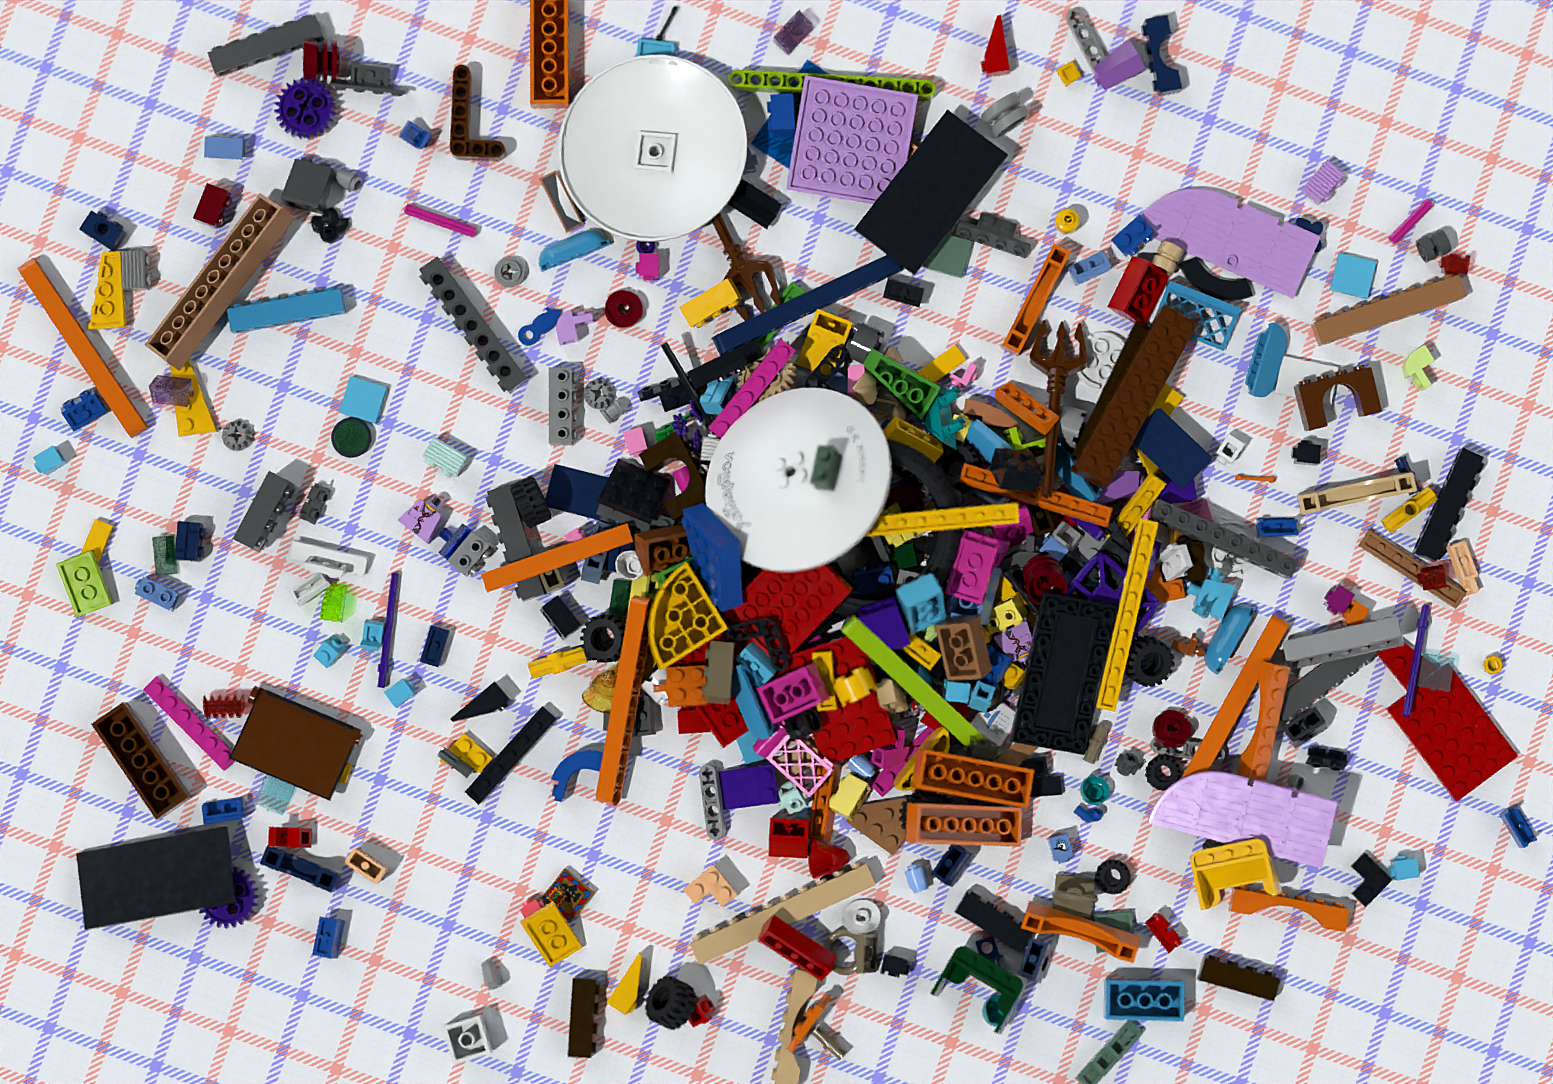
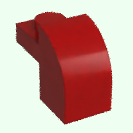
(290, 837)

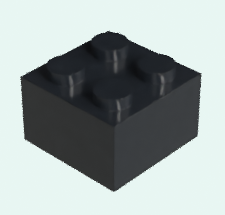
(1015, 469)

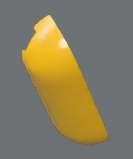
(936, 741)

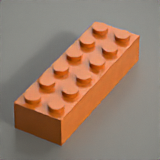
(550, 53)
(972, 778)
(963, 824)

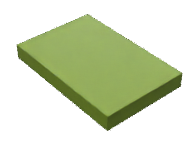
(84, 583)

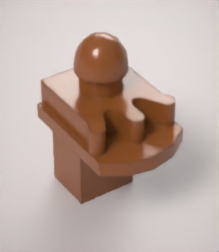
(1190, 649)

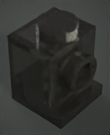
(982, 749)

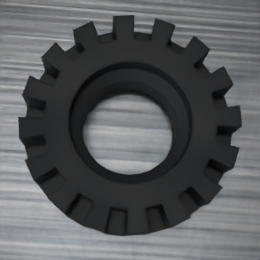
(1151, 772)
(1101, 877)

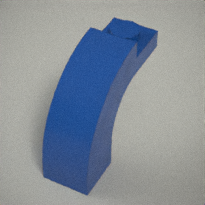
(580, 760)

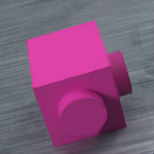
(648, 266)

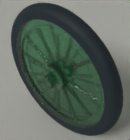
(351, 437)

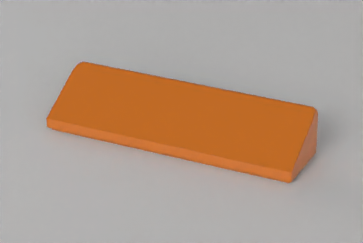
(1026, 407)
(821, 815)

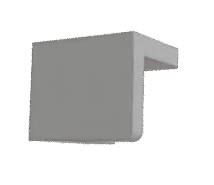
(1067, 536)

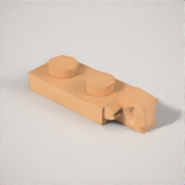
(1464, 566)

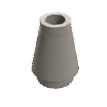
(347, 180)
(491, 975)

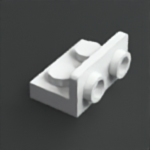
(1174, 561)

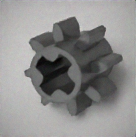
(1127, 764)

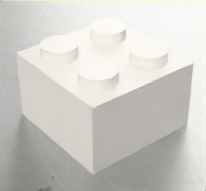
(467, 1039)

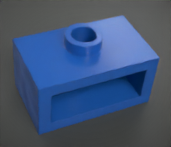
(782, 115)

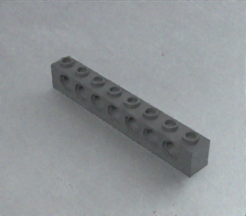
(436, 268)
(1222, 539)

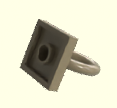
(1074, 895)
(864, 952)

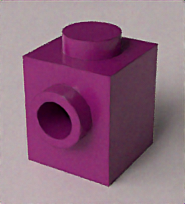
(1338, 599)

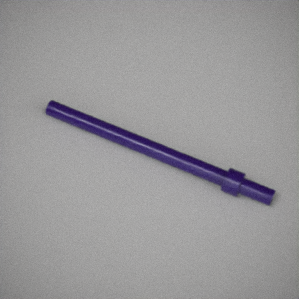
(1422, 625)
(383, 667)

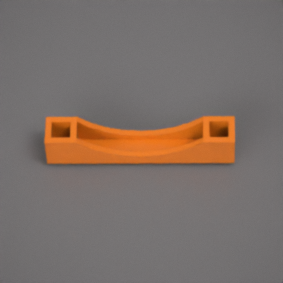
(1035, 300)
(1272, 687)
(1249, 902)
(1116, 942)

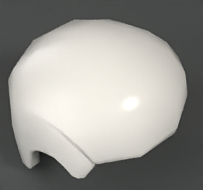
(628, 565)

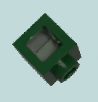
(904, 556)

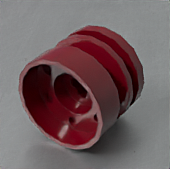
(320, 60)
(1043, 574)

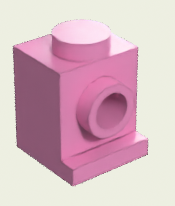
(575, 535)

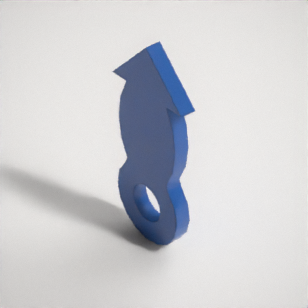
(541, 325)

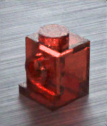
(1454, 265)
(1436, 582)

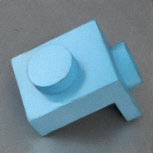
(372, 635)
(330, 651)

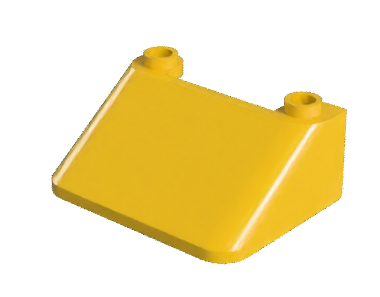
(1232, 867)

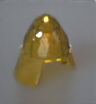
(601, 691)

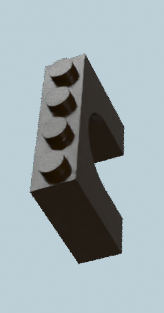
(673, 449)

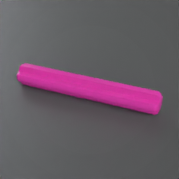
(440, 220)

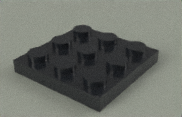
(634, 491)

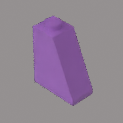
(1118, 66)
(1121, 487)

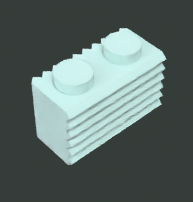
(444, 456)

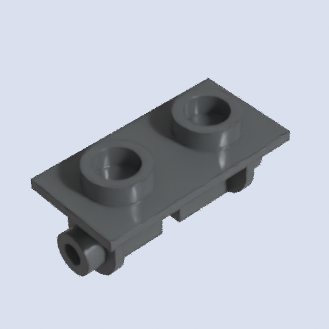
(318, 495)

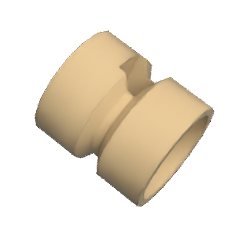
(1168, 255)

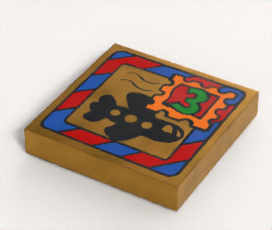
(568, 894)

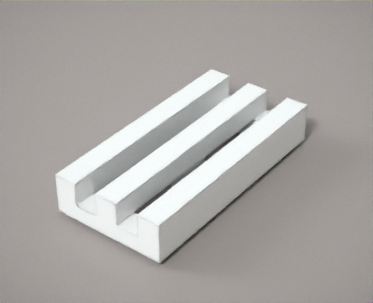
(310, 587)

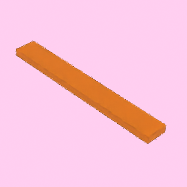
(1059, 502)
(557, 557)

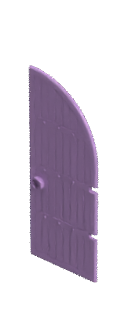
(1234, 238)
(1232, 812)

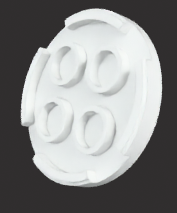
(1102, 352)
(1229, 565)

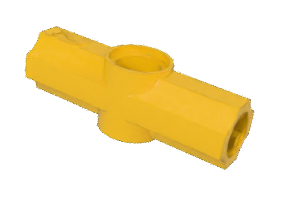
(1418, 503)
(557, 662)

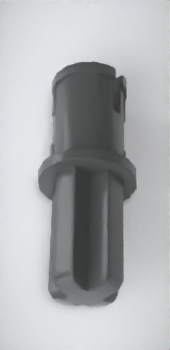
(455, 762)

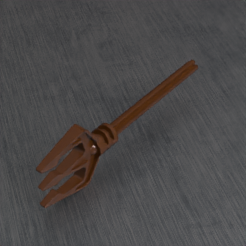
(743, 270)
(1057, 370)

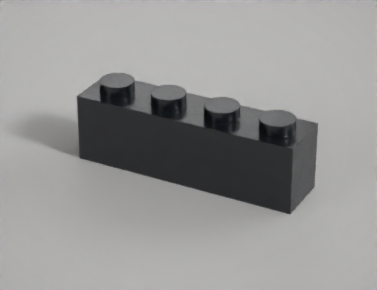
(992, 921)

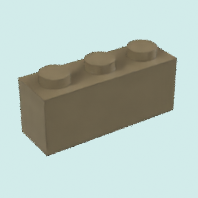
(718, 672)

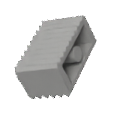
(135, 270)

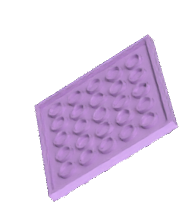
(849, 139)

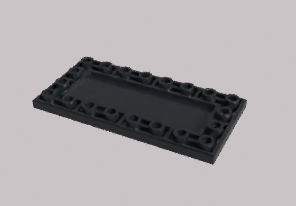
(931, 192)
(1063, 673)
(156, 878)

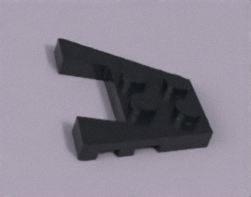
(1116, 547)

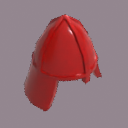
(826, 858)

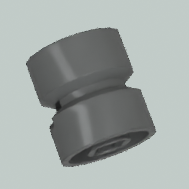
(1435, 245)

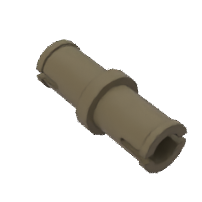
(1095, 744)
(829, 1042)

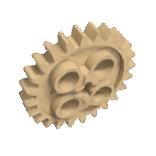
(779, 382)

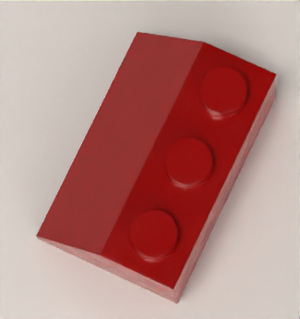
(1138, 290)

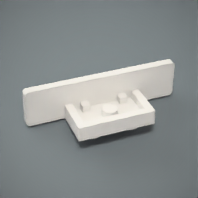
(327, 560)

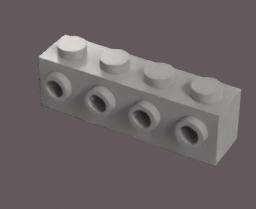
(561, 406)

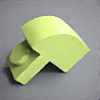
(1414, 364)

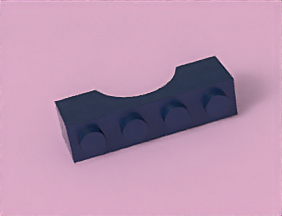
(1166, 79)
(300, 868)

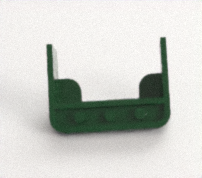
(968, 962)

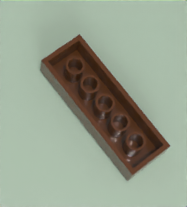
(141, 760)

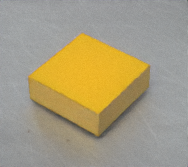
(1068, 73)

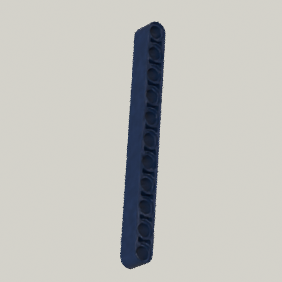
(806, 304)

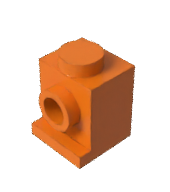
(1354, 614)

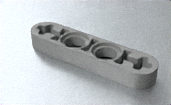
(1084, 43)
(1186, 753)
(714, 801)

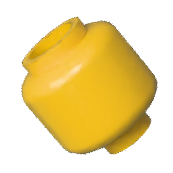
(1066, 227)

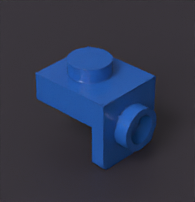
(415, 135)

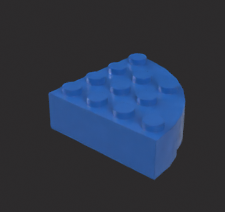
(714, 556)

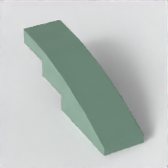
(1110, 1054)

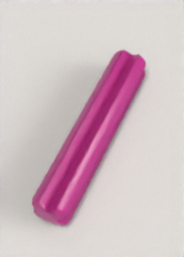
(1417, 214)

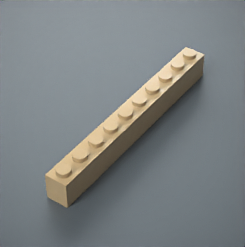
(789, 910)

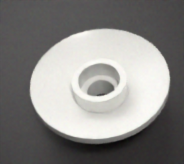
(861, 910)

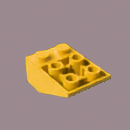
(823, 335)

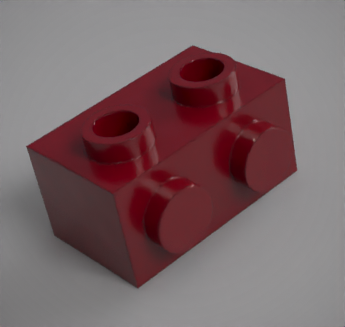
(212, 206)

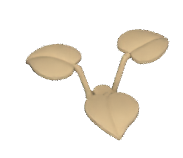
(868, 390)

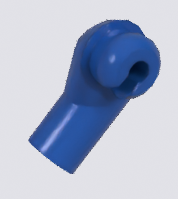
(1089, 816)

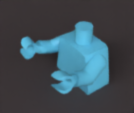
(1212, 595)

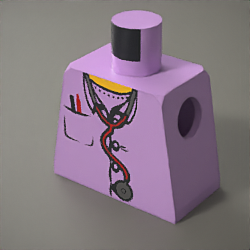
(423, 518)
(1015, 643)

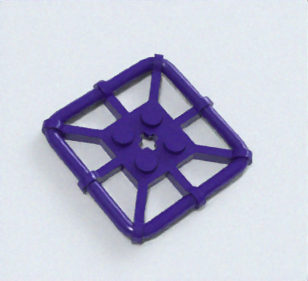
(1105, 594)

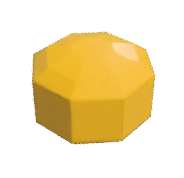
(1492, 665)

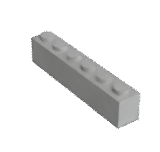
(1343, 642)

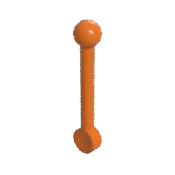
(1271, 479)

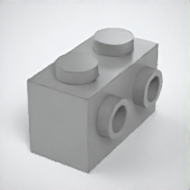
(469, 554)

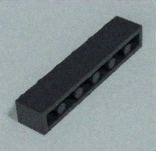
(1446, 509)

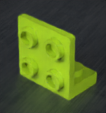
(1014, 437)

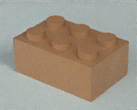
(963, 648)

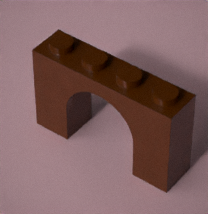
(1311, 394)

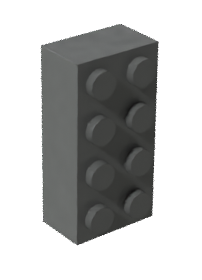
(264, 511)

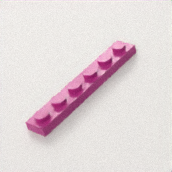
(752, 387)
(190, 722)

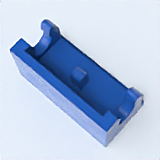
(1276, 527)
(223, 810)
(1518, 826)
(328, 937)

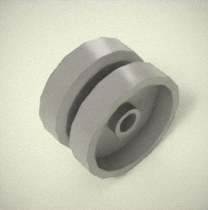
(1005, 114)

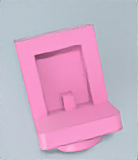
(969, 375)

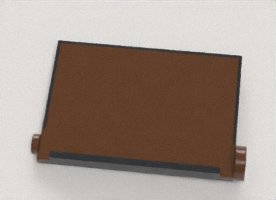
(295, 743)

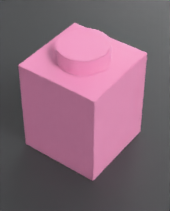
(635, 441)

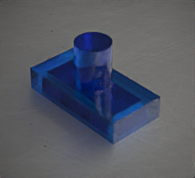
(453, 540)

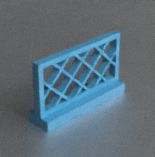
(1208, 302)

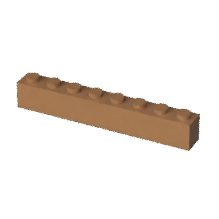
(1389, 310)

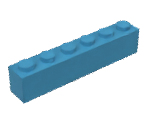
(286, 311)

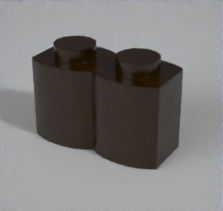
(1198, 570)

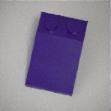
(748, 787)

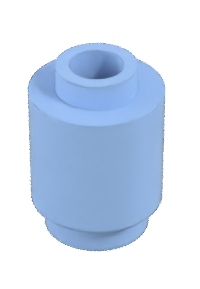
(861, 767)
(916, 878)

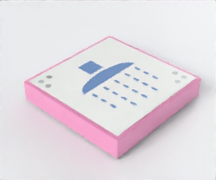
(995, 724)

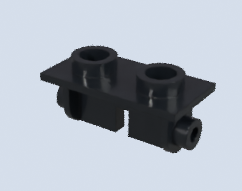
(1335, 761)

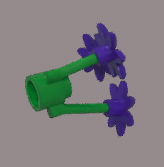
(679, 425)

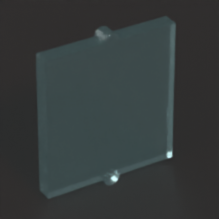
(1436, 672)
(274, 794)

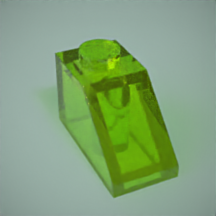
(333, 603)

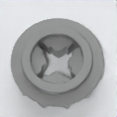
(502, 266)
(595, 385)
(243, 442)

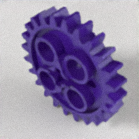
(289, 102)
(223, 914)

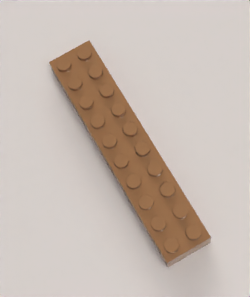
(219, 281)

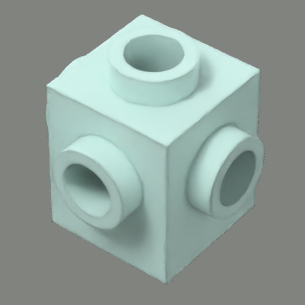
(791, 797)

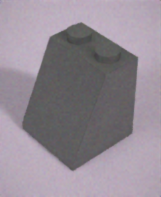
(308, 185)

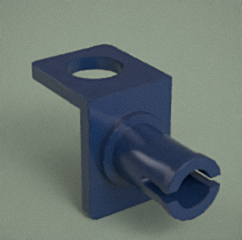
(994, 955)

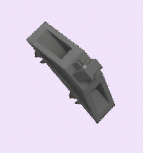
(1017, 559)

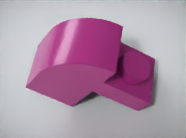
(891, 754)

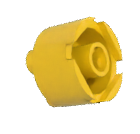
(854, 686)

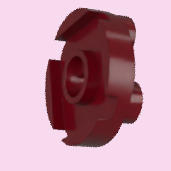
(628, 299)
(1164, 736)

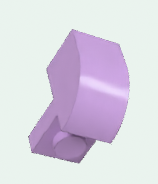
(567, 326)

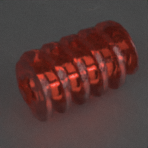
(223, 707)

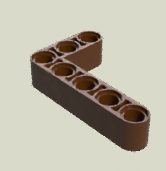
(464, 121)

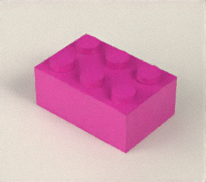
(793, 693)

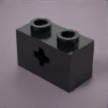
(1305, 727)

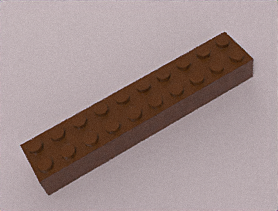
(1133, 397)

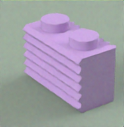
(1322, 182)

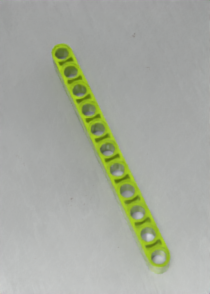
(786, 77)
(910, 681)

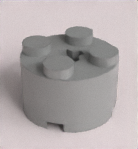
(1070, 425)

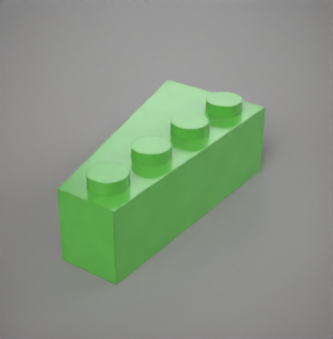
(905, 383)

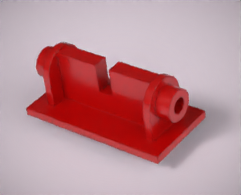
(1168, 938)

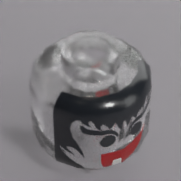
(913, 711)

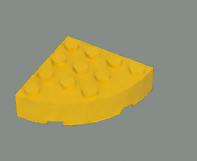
(681, 618)

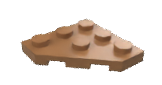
(881, 823)

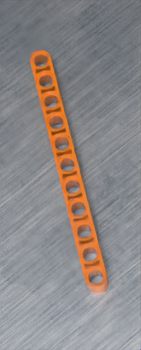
(82, 347)
(1237, 697)
(624, 702)

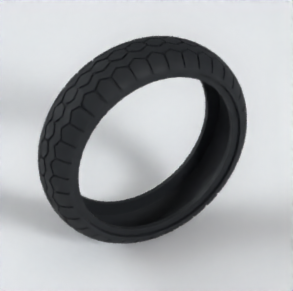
(947, 540)

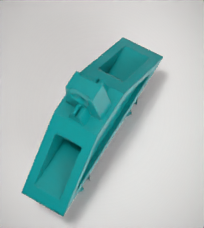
(939, 416)

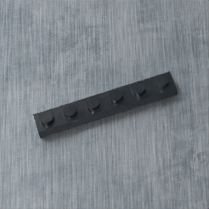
(510, 755)

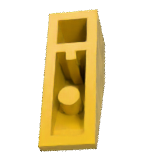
(626, 992)

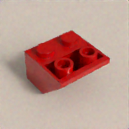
(788, 838)

